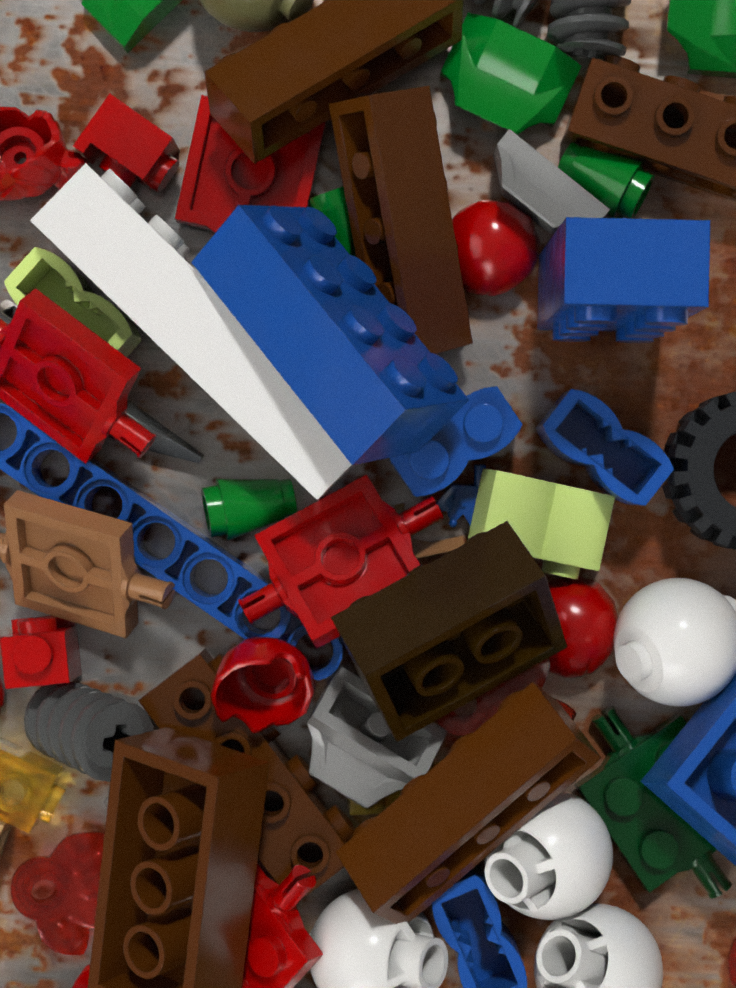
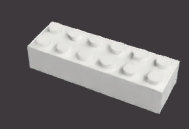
(152, 283)

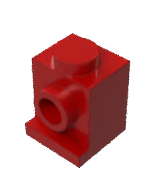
(129, 146)
(40, 652)

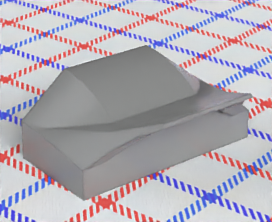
(540, 186)
(356, 748)

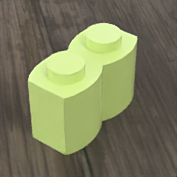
(73, 294)
(551, 519)

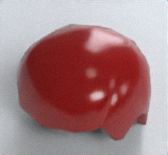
(495, 246)
(587, 623)
(263, 684)

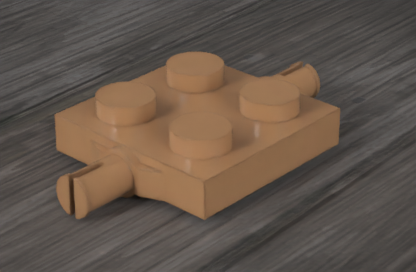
(76, 564)

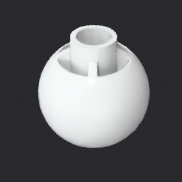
(677, 641)
(553, 861)
(373, 951)
(598, 951)

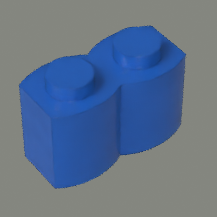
(473, 433)
(616, 459)
(482, 943)

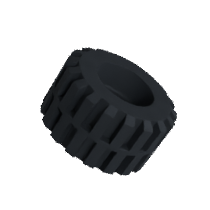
(693, 480)

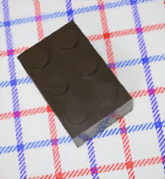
(452, 630)

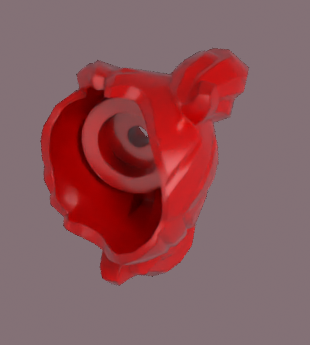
(45, 150)

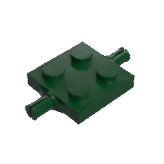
(640, 825)

